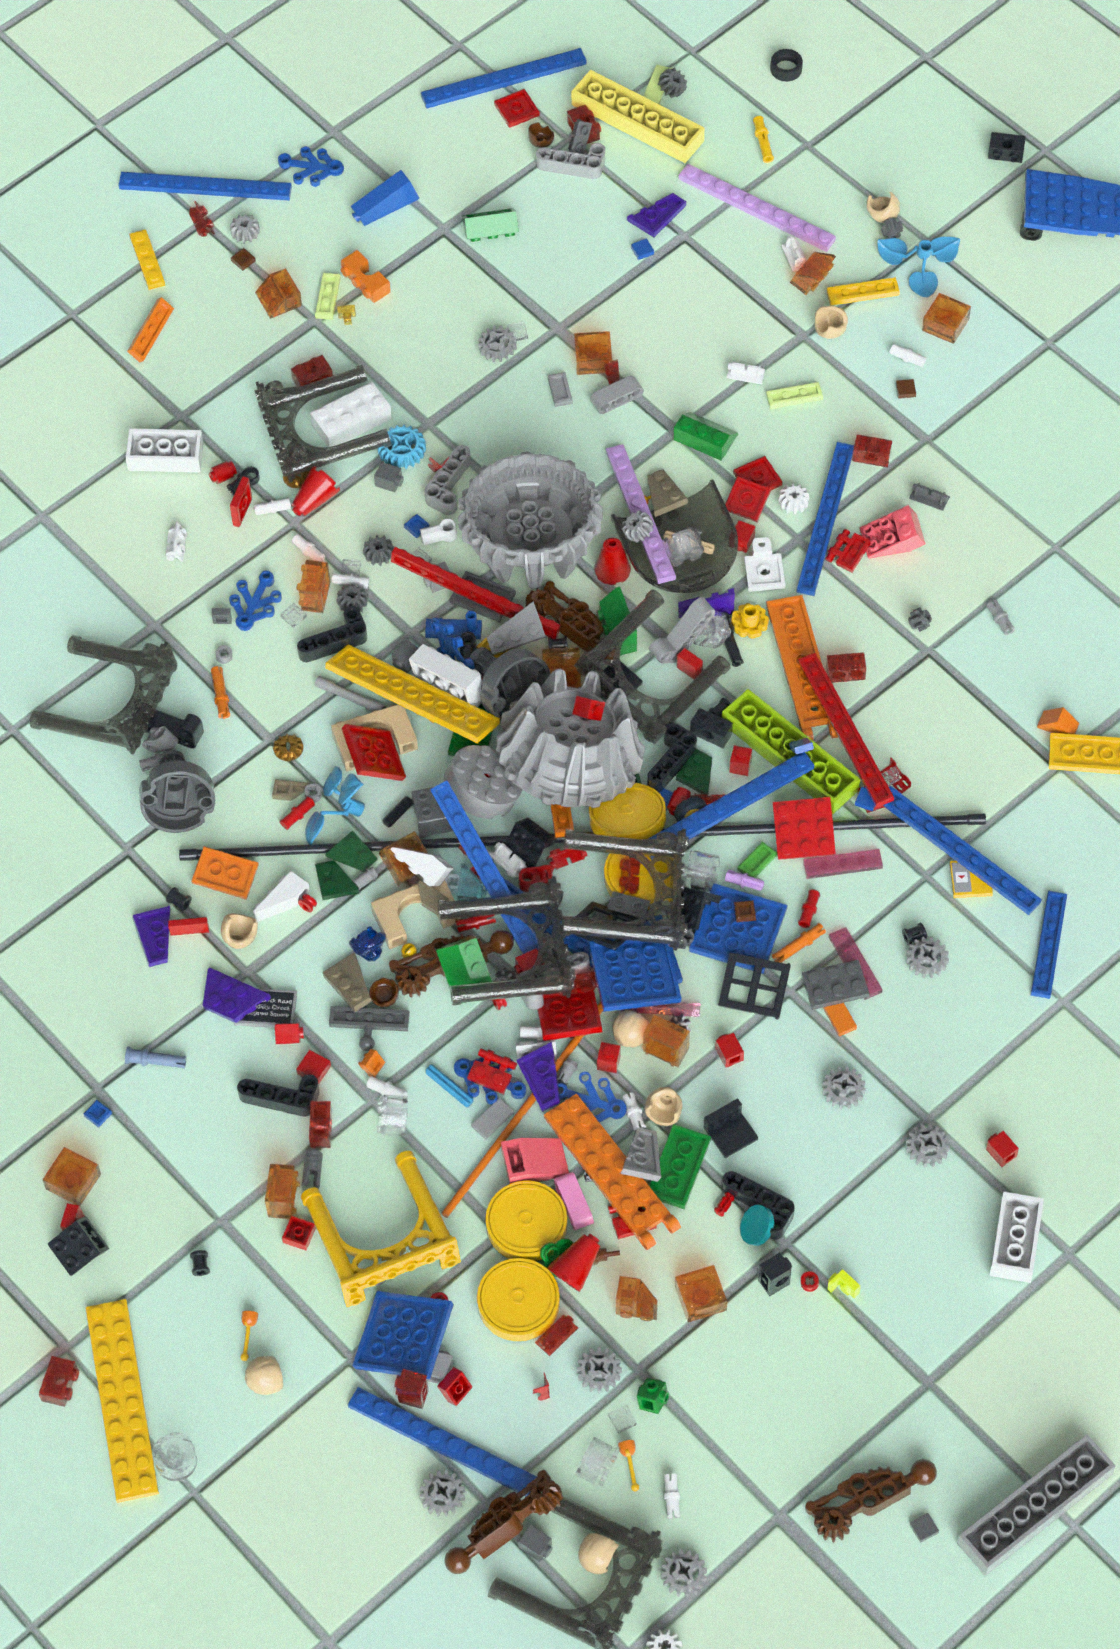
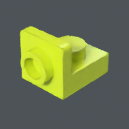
(846, 1282)

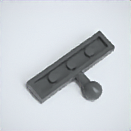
(369, 1020)

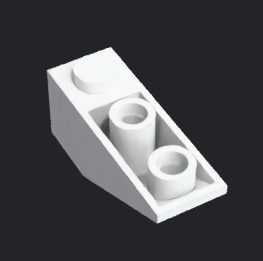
(429, 866)
(282, 897)

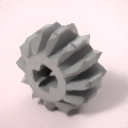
(245, 228)
(637, 526)

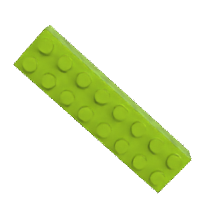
(770, 737)

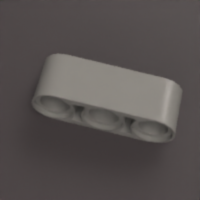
(616, 394)

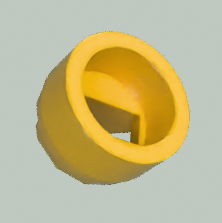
(410, 952)

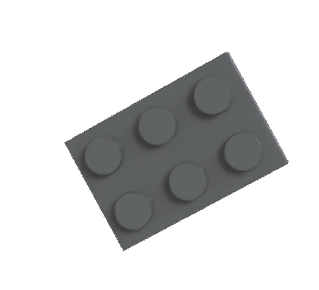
(494, 587)
(835, 984)

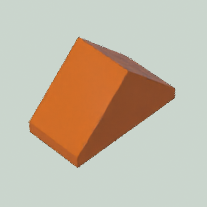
(1058, 721)

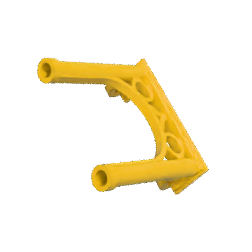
(354, 1279)

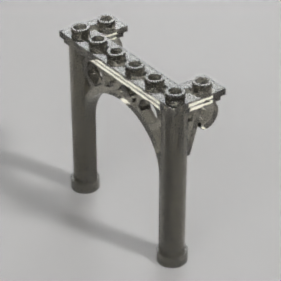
(299, 455)
(654, 726)
(128, 734)
(538, 899)
(663, 931)
(593, 1634)

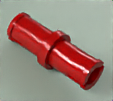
(297, 813)
(809, 908)
(474, 922)

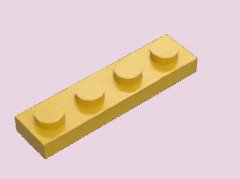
(147, 259)
(863, 291)

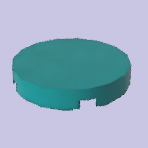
(756, 1225)

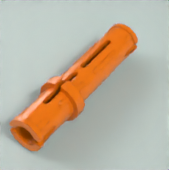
(221, 698)
(805, 939)

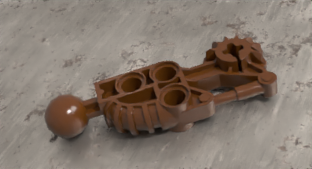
(575, 622)
(500, 943)
(874, 1483)
(505, 1521)

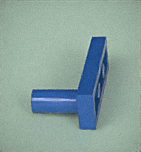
(460, 626)

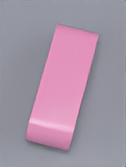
(574, 1201)

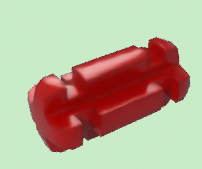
(724, 1204)

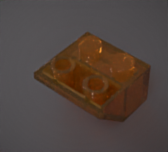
(813, 272)
(279, 294)
(564, 659)
(635, 1300)

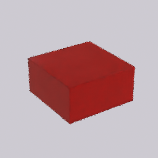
(689, 663)
(314, 1065)
(71, 1214)
(298, 1233)
(454, 1386)

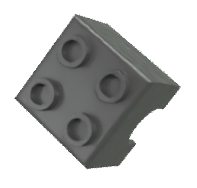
(428, 814)

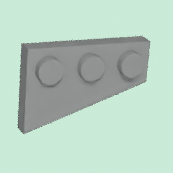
(518, 631)
(643, 1156)

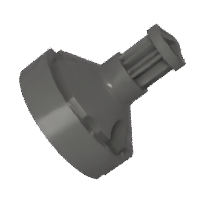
(507, 677)
(176, 794)

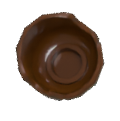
(540, 136)
(384, 992)

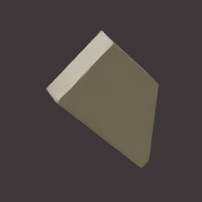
(288, 789)
(430, 897)

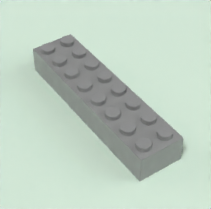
(1036, 1505)

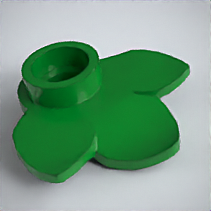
(556, 1250)

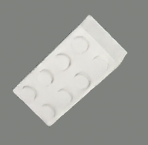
(351, 415)
(164, 450)
(447, 674)
(1016, 1237)

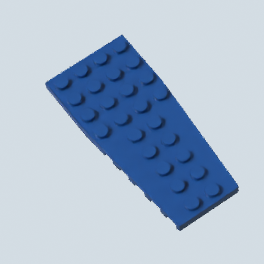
(1071, 204)

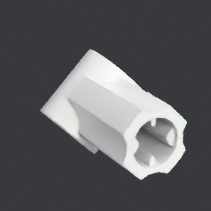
(439, 532)

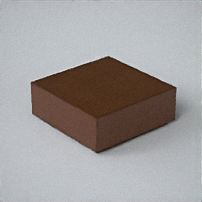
(243, 259)
(905, 388)
(744, 911)

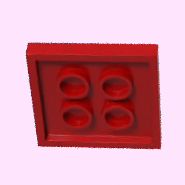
(373, 752)
(804, 828)
(570, 1016)

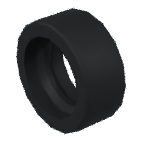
(786, 55)

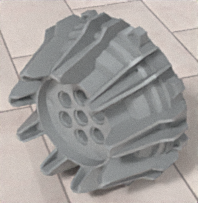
(530, 515)
(565, 755)

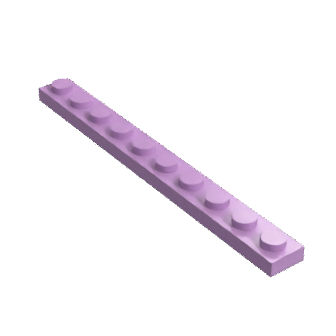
(757, 207)
(636, 501)

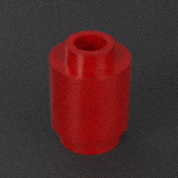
(222, 472)
(677, 797)

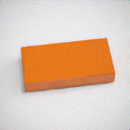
(840, 1018)

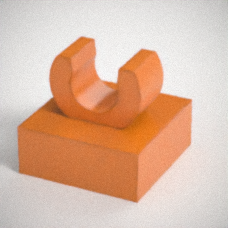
(372, 1063)

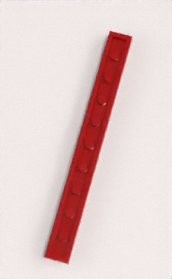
(466, 588)
(846, 730)

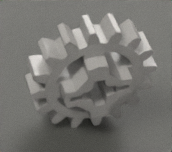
(497, 343)
(927, 957)
(843, 1078)
(925, 1137)
(599, 1379)
(436, 1499)
(677, 1578)

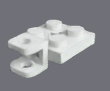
(764, 560)

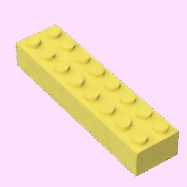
(638, 116)

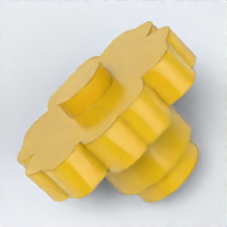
(749, 620)

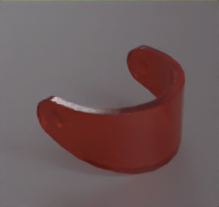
(612, 371)

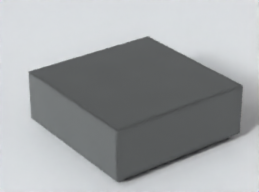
(221, 616)
(924, 1527)

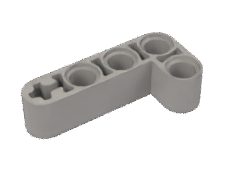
(572, 163)
(449, 473)
(684, 632)
(579, 962)

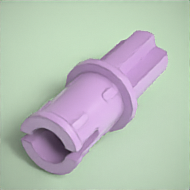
(744, 880)

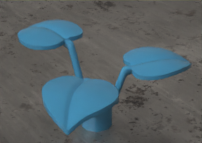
(924, 283)
(348, 789)

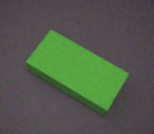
(757, 860)

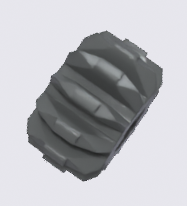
(672, 82)
(378, 550)
(352, 596)

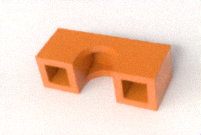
(372, 286)

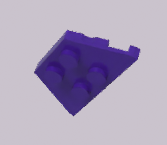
(230, 996)

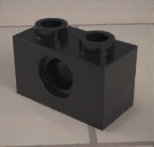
(1006, 147)
(711, 728)
(775, 1274)

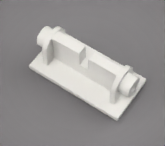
(794, 253)
(745, 373)
(177, 536)
(502, 857)
(527, 1047)

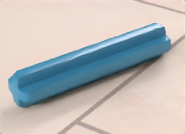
(450, 1086)

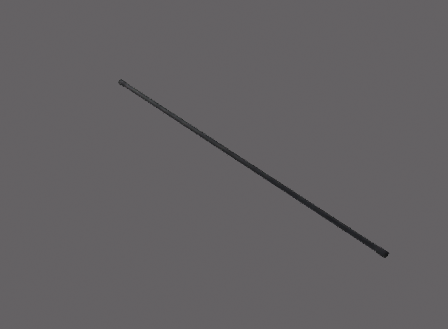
(194, 854)

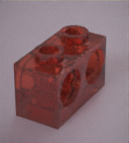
(846, 667)

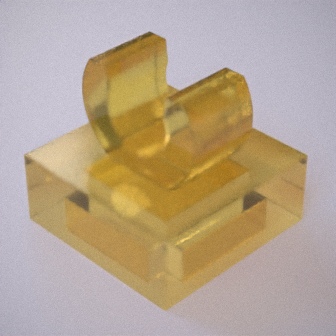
(346, 312)

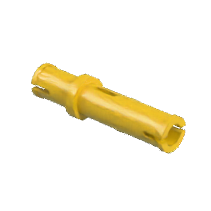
(762, 134)

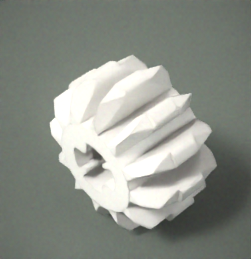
(793, 498)
(661, 1640)

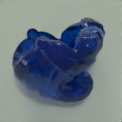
(368, 944)

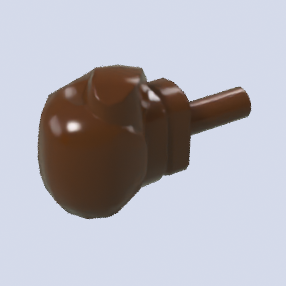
(602, 1255)

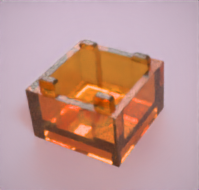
(946, 318)
(592, 352)
(314, 586)
(398, 869)
(666, 1041)
(71, 1176)
(281, 1191)
(700, 1293)

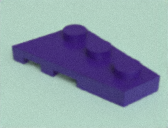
(658, 216)
(720, 603)
(154, 934)
(541, 1075)

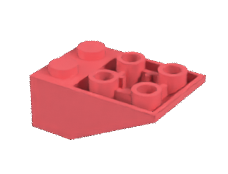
(893, 533)
(534, 1159)

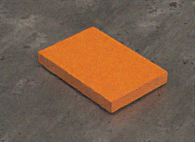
(225, 873)

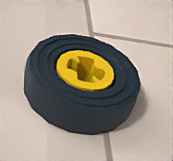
(688, 807)

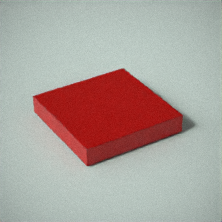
(516, 108)
(760, 472)
(747, 499)
(241, 502)

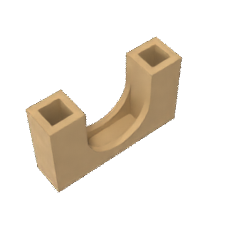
(391, 719)
(387, 912)

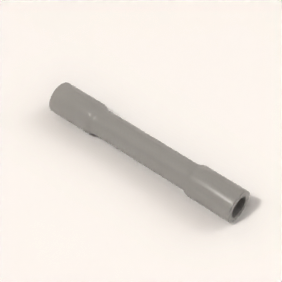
(331, 687)

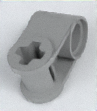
(160, 740)

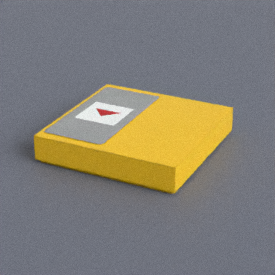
(966, 883)

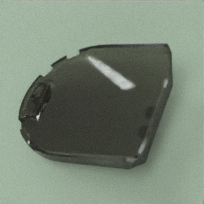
(703, 511)

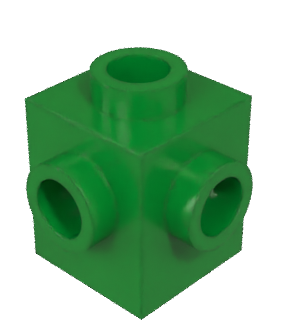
(652, 1395)

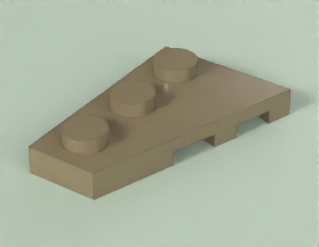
(664, 493)
(348, 982)

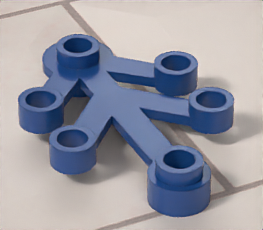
(332, 167)
(254, 602)
(452, 643)
(463, 1073)
(594, 1102)

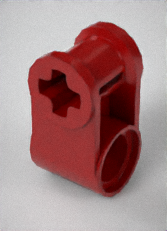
(536, 875)

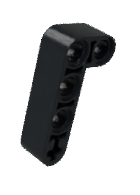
(312, 648)
(187, 731)
(681, 745)
(251, 1093)
(760, 1193)

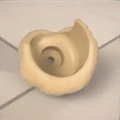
(883, 207)
(830, 321)
(238, 930)
(629, 1028)
(663, 1106)
(264, 1375)
(596, 1553)

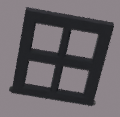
(613, 916)
(754, 985)

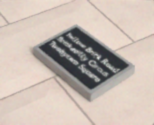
(276, 1010)

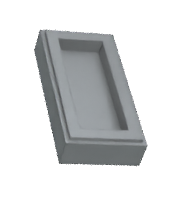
(560, 389)
(492, 1119)

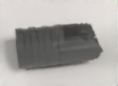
(312, 1166)

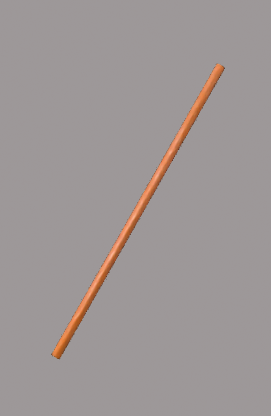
(507, 1131)

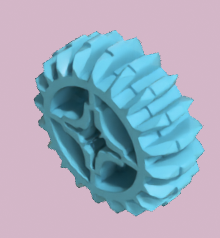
(401, 453)

